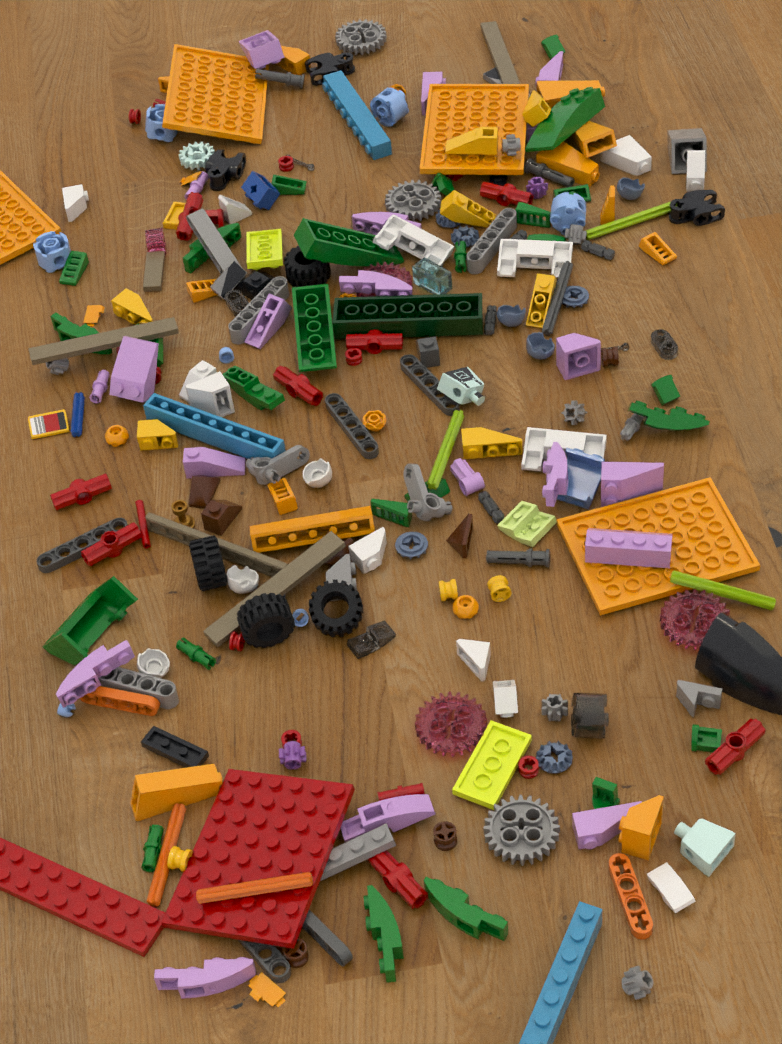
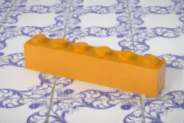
(311, 529)

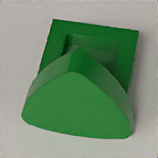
(552, 46)
(443, 184)
(665, 389)
(705, 738)
(604, 793)

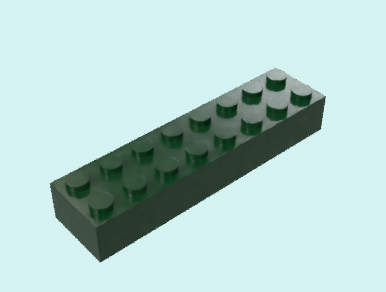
(410, 315)

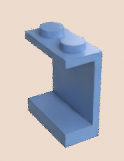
(583, 477)

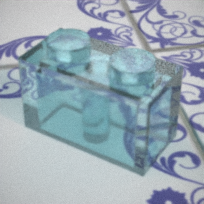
(432, 277)

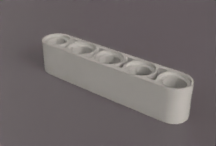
(211, 239)
(489, 242)
(242, 323)
(144, 684)

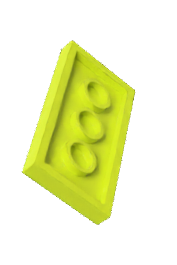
(264, 249)
(492, 765)

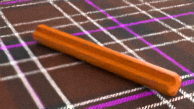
(170, 840)
(254, 887)

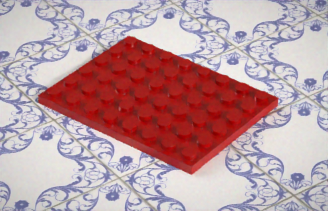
(256, 832)

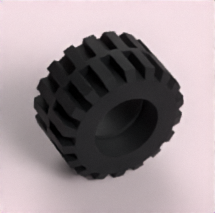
(303, 271)
(208, 563)
(332, 591)
(265, 620)

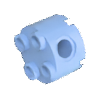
(389, 106)
(154, 122)
(567, 210)
(52, 251)

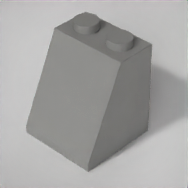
(679, 142)

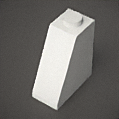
(627, 157)

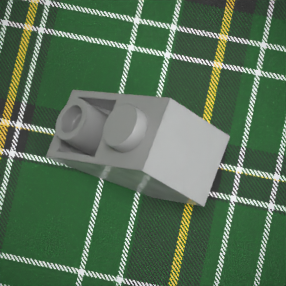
(343, 571)

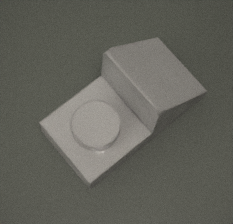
(692, 694)

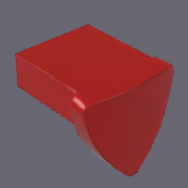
(217, 217)

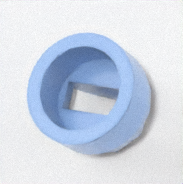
(226, 355)
(304, 619)
(65, 712)

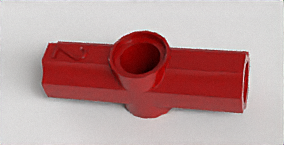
(505, 194)
(192, 204)
(374, 341)
(298, 385)
(80, 491)
(111, 544)
(727, 754)
(399, 879)

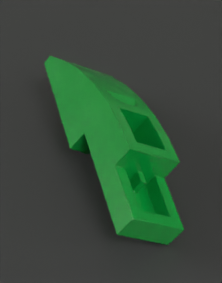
(198, 255)
(68, 330)
(251, 390)
(675, 420)
(455, 907)
(384, 930)

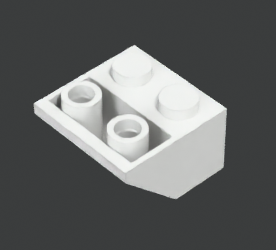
(211, 395)

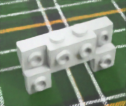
(413, 240)
(532, 254)
(540, 440)

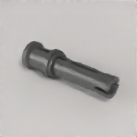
(288, 79)
(541, 170)
(526, 557)

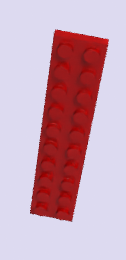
(79, 899)

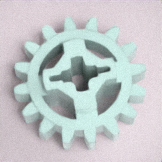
(195, 155)

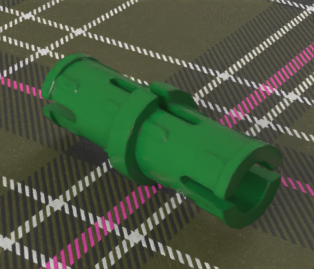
(460, 256)
(196, 653)
(152, 848)

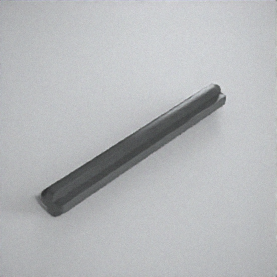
(557, 298)

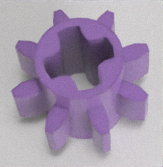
(537, 187)
(292, 755)

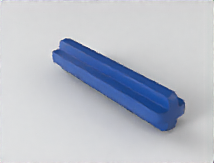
(77, 414)

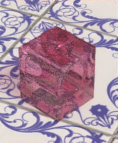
(155, 240)

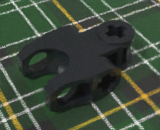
(329, 64)
(222, 169)
(696, 209)

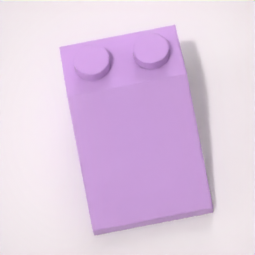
(262, 49)
(135, 370)
(629, 480)

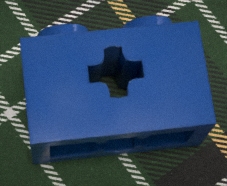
(260, 191)

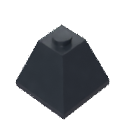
(253, 283)

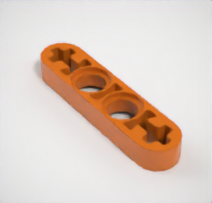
(122, 701)
(632, 895)

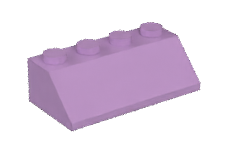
(628, 548)

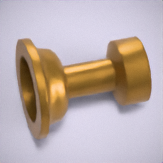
(180, 509)

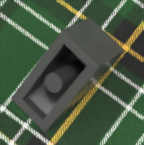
(428, 351)

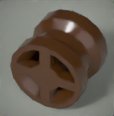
(609, 356)
(449, 832)
(299, 960)

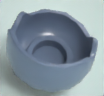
(629, 188)
(510, 315)
(539, 347)

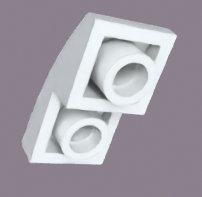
(671, 887)

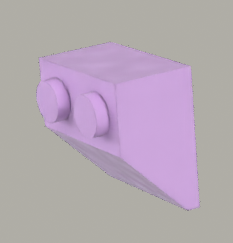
(577, 355)

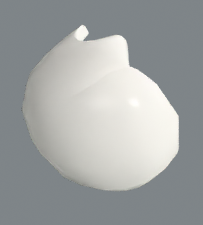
(317, 473)
(242, 580)
(153, 663)

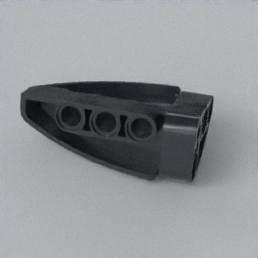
(742, 664)

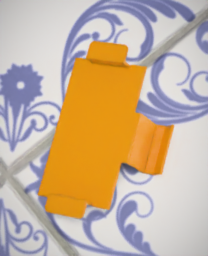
(190, 178)
(92, 314)
(267, 990)

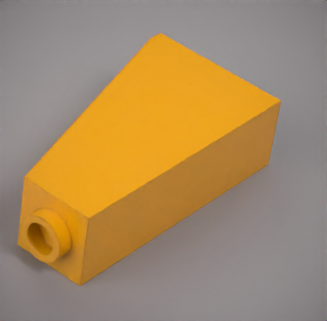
(554, 90)
(594, 138)
(570, 163)
(159, 791)

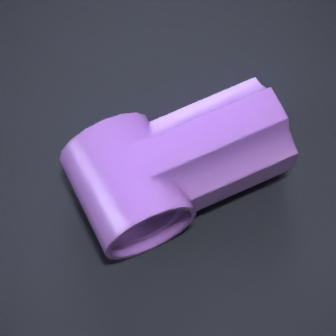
(468, 480)

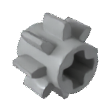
(511, 145)
(575, 234)
(58, 366)
(569, 412)
(554, 707)
(637, 982)

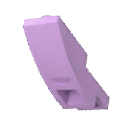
(374, 221)
(374, 282)
(556, 474)
(86, 674)
(395, 812)
(216, 977)

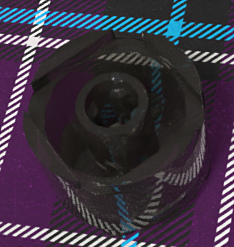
(588, 715)

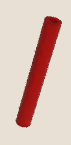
(143, 524)

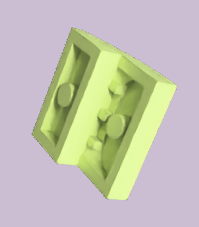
(527, 523)

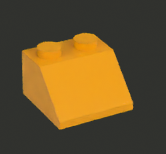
(641, 827)

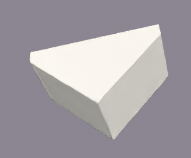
(233, 210)
(475, 655)

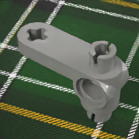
(268, 470)
(422, 503)

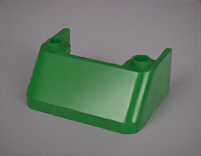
(89, 621)

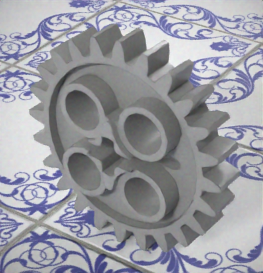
(352, 41)
(413, 199)
(521, 830)

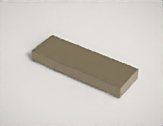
(154, 271)

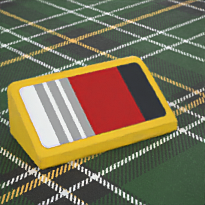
(48, 424)

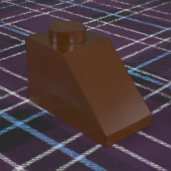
(219, 515)

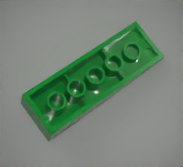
(566, 118)
(342, 245)
(314, 328)

